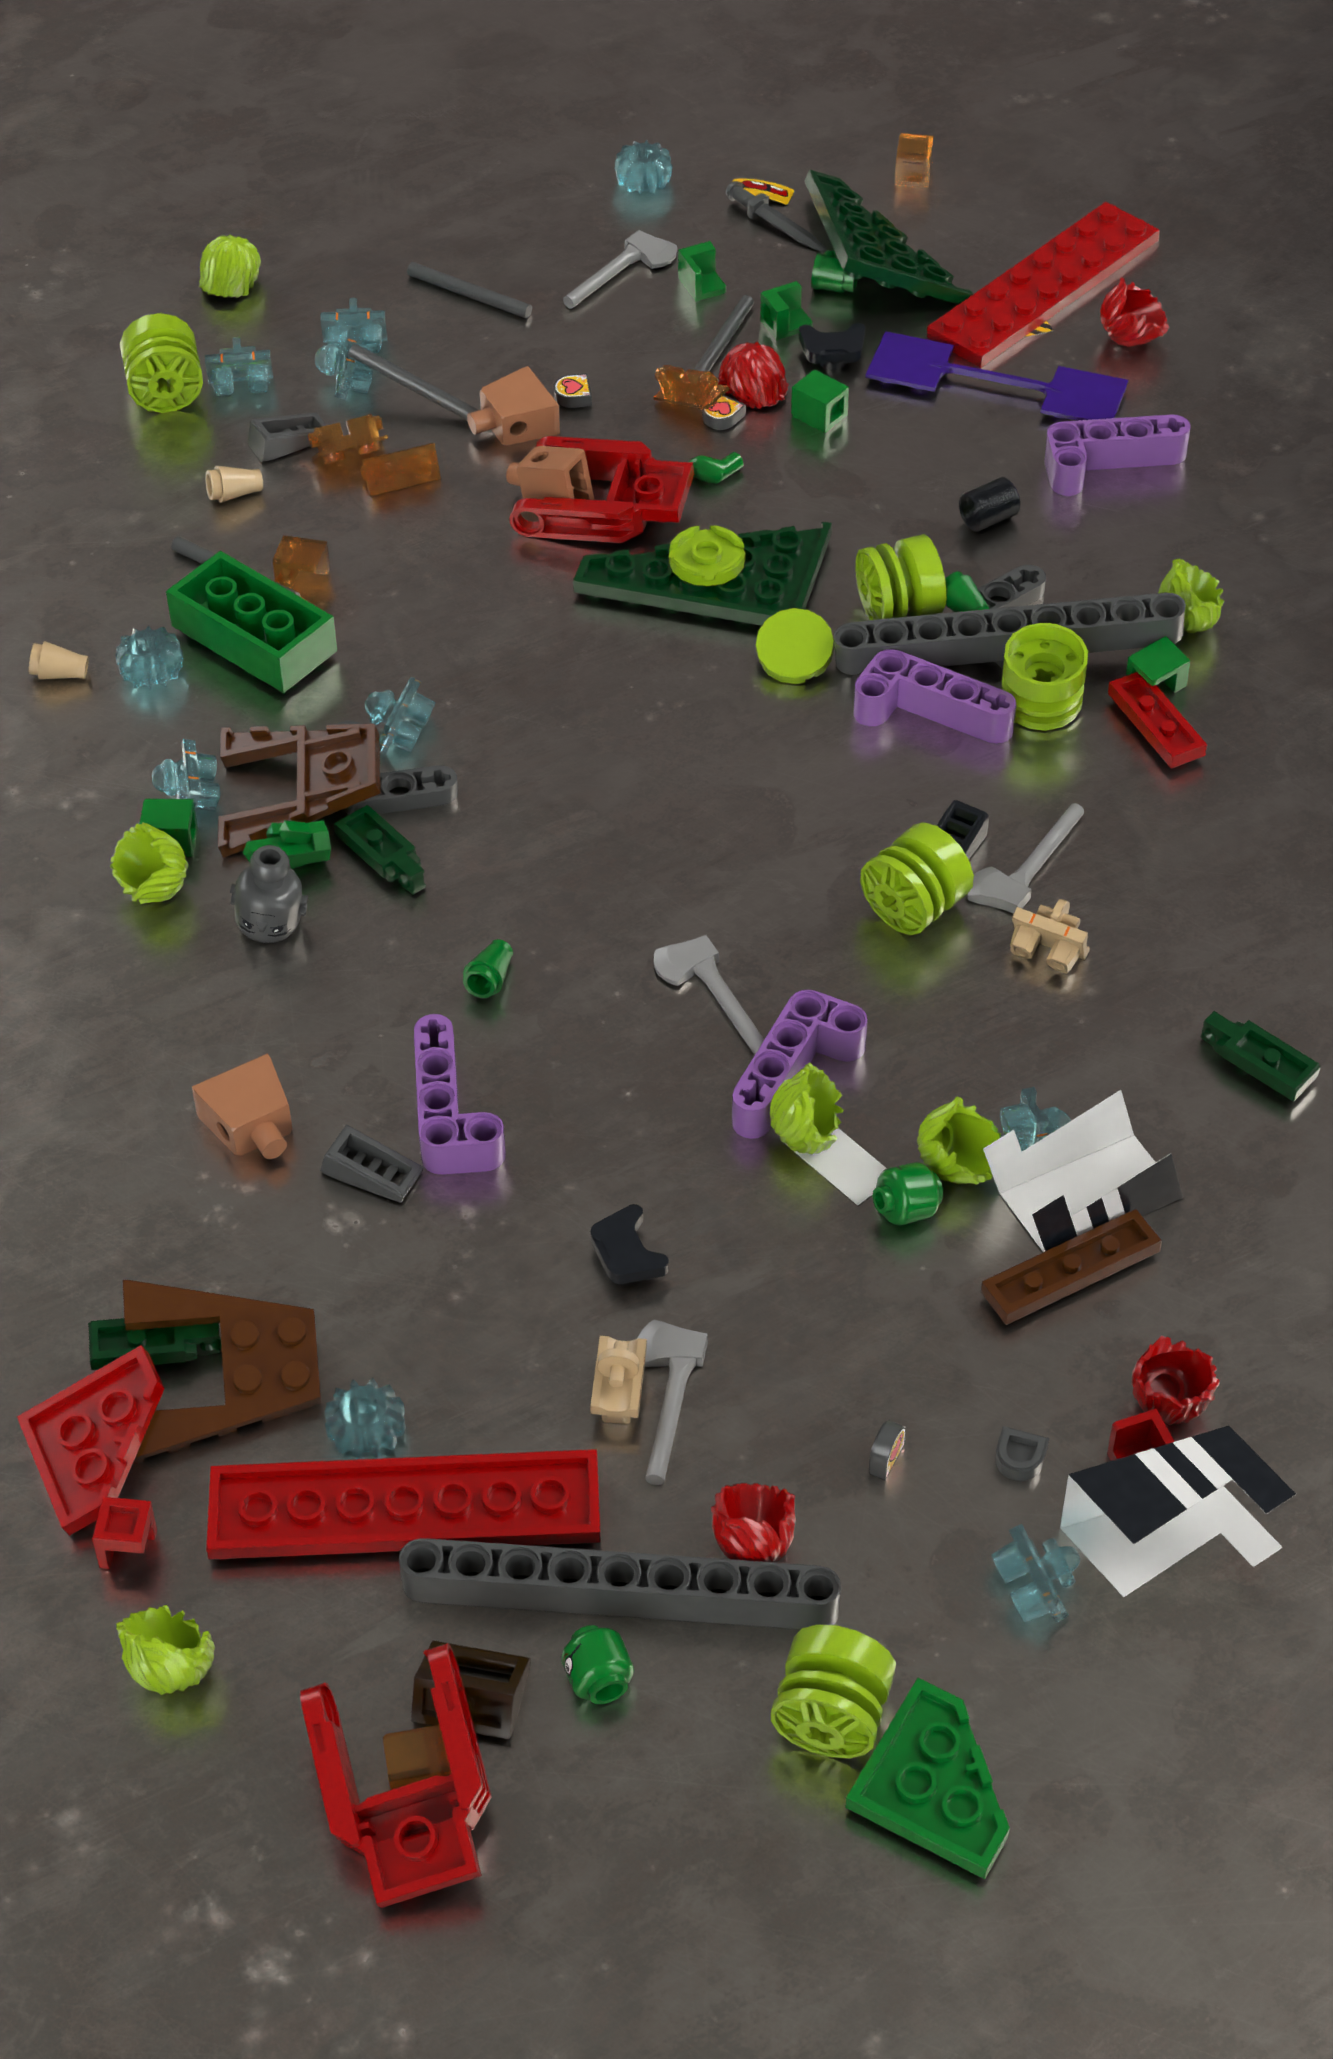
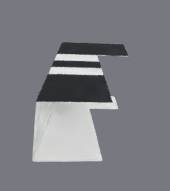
(1081, 1175)
(1167, 1502)

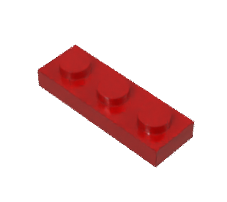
(1157, 720)

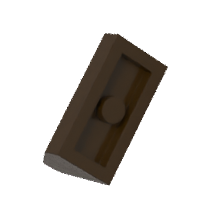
(491, 1702)

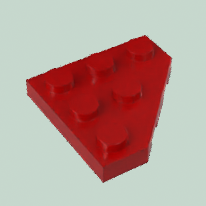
(92, 1434)

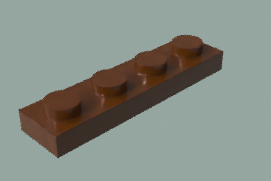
(1070, 1266)

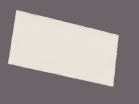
(847, 1167)

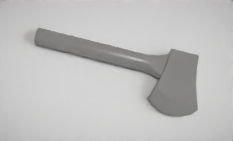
(639, 246)
(1009, 892)
(699, 957)
(681, 1351)

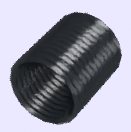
(989, 504)

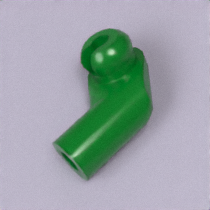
(716, 470)

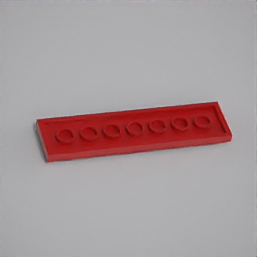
(1043, 284)
(398, 1500)

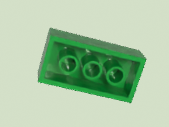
(252, 621)

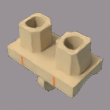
(1052, 929)
(618, 1379)

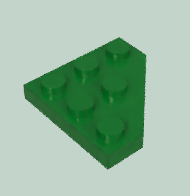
(933, 1782)

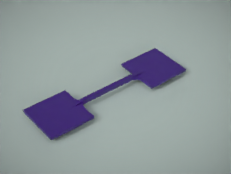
(923, 362)

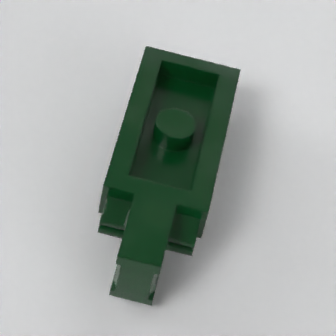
(382, 848)
(1261, 1054)
(165, 1345)

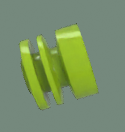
(161, 363)
(901, 579)
(1045, 675)
(917, 878)
(833, 1691)

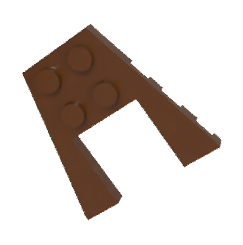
(333, 773)
(265, 1359)

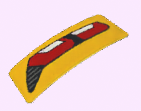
(775, 191)

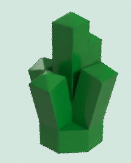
(300, 840)

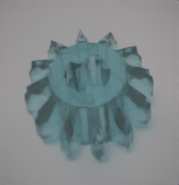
(643, 167)
(149, 657)
(365, 1419)

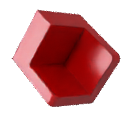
(1137, 1434)
(122, 1527)

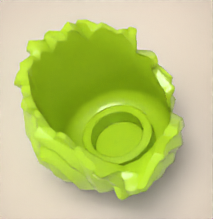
(229, 267)
(1197, 591)
(149, 864)
(806, 1111)
(953, 1143)
(164, 1650)

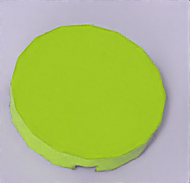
(707, 555)
(795, 645)

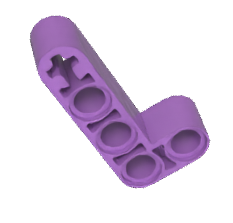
(1111, 444)
(934, 693)
(805, 1026)
(449, 1139)

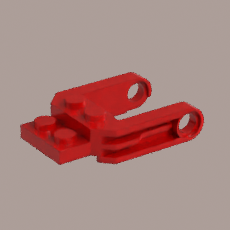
(639, 493)
(418, 1832)

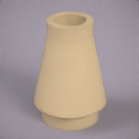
(231, 482)
(56, 662)

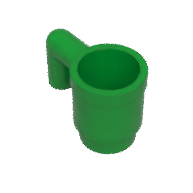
(829, 275)

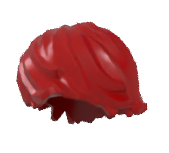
(1132, 315)
(754, 375)
(1174, 1381)
(754, 1522)

